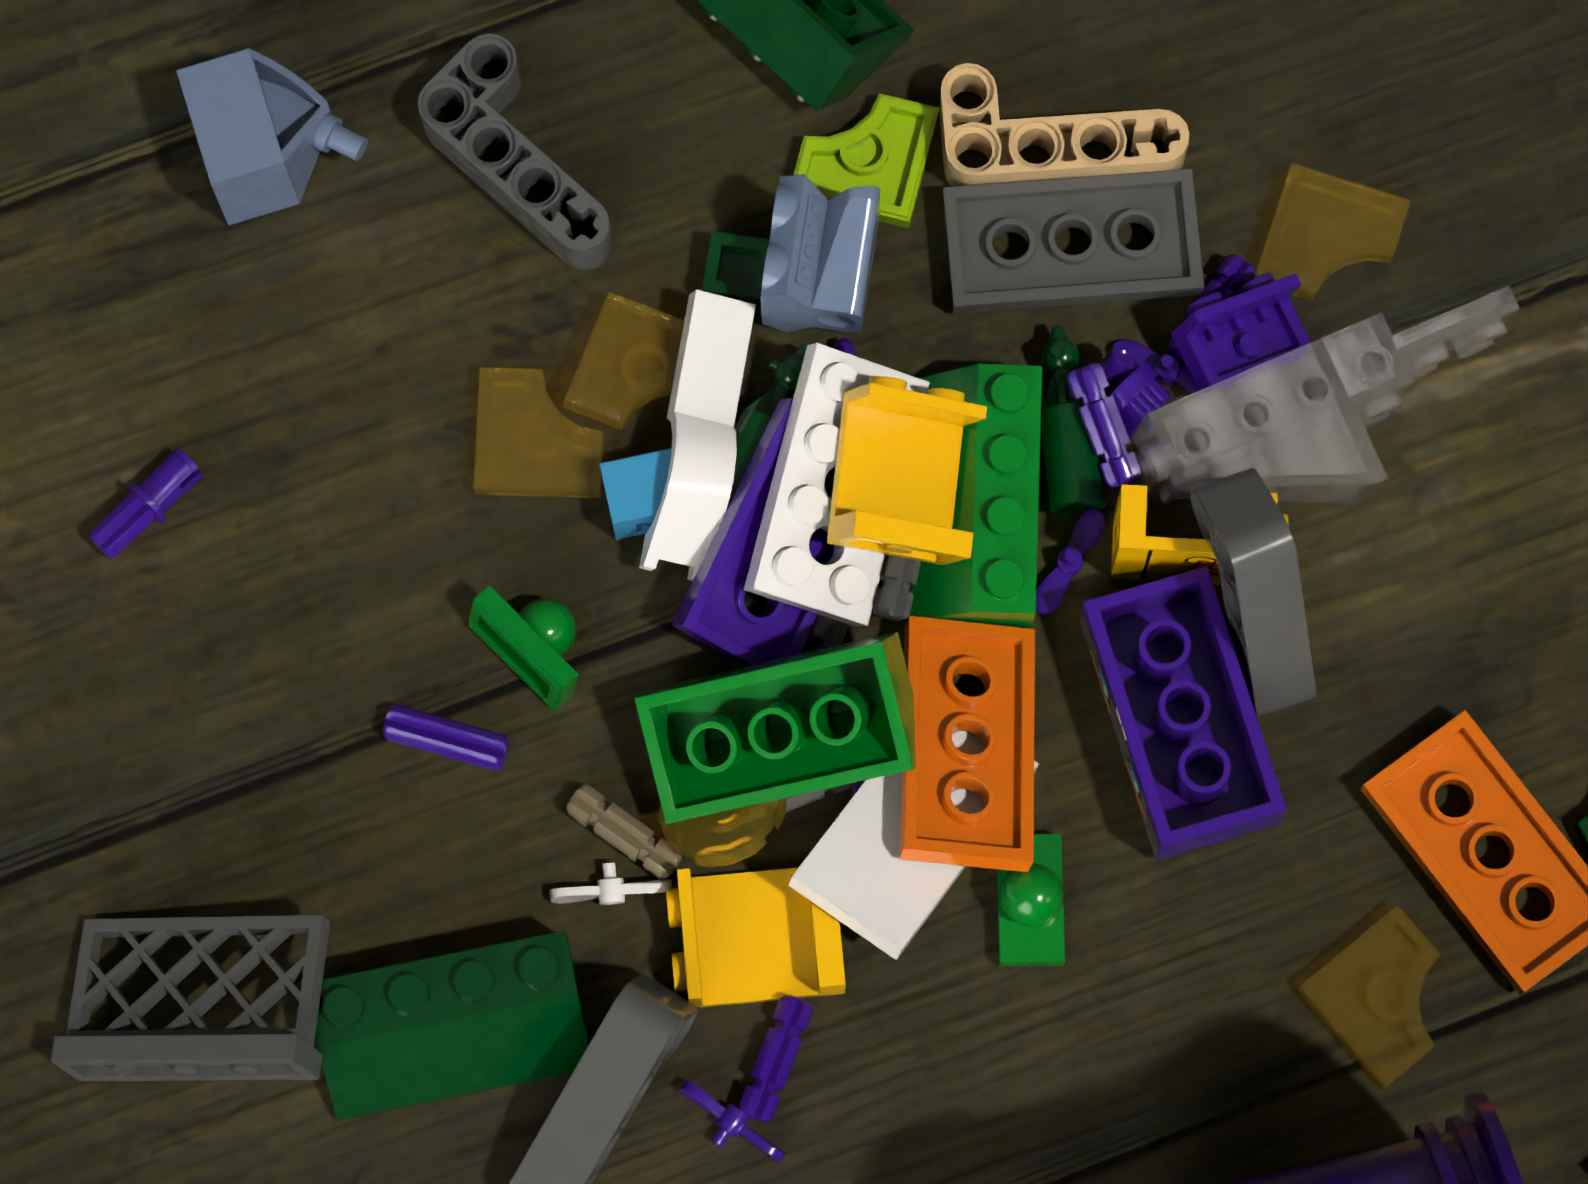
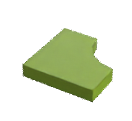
(880, 151)

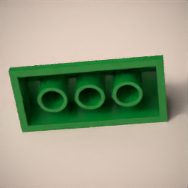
(993, 500)
(780, 728)

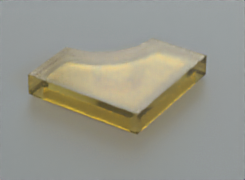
(1327, 226)
(625, 362)
(528, 444)
(1373, 996)

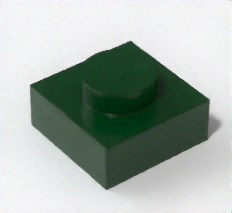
(735, 266)

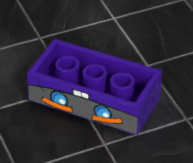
(1182, 713)

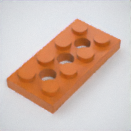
(1003, 720)
(1446, 849)

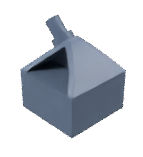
(260, 131)

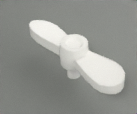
(608, 890)

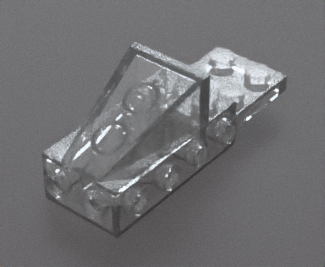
(1309, 409)

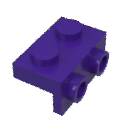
(1241, 331)

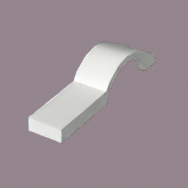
(703, 430)

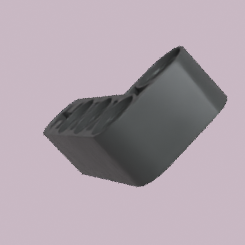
(523, 164)
(1258, 588)
(607, 1084)

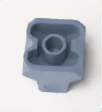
(819, 257)

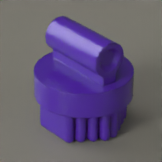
(1132, 387)

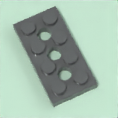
(1091, 203)

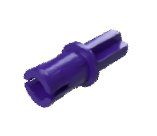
(146, 503)

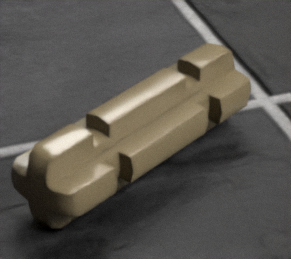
(623, 832)

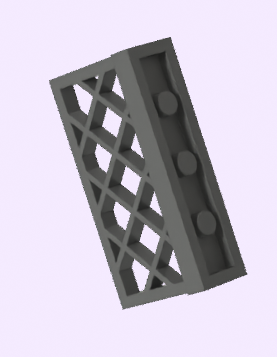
(203, 1052)

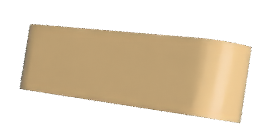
(1059, 135)

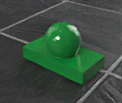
(530, 642)
(1033, 909)

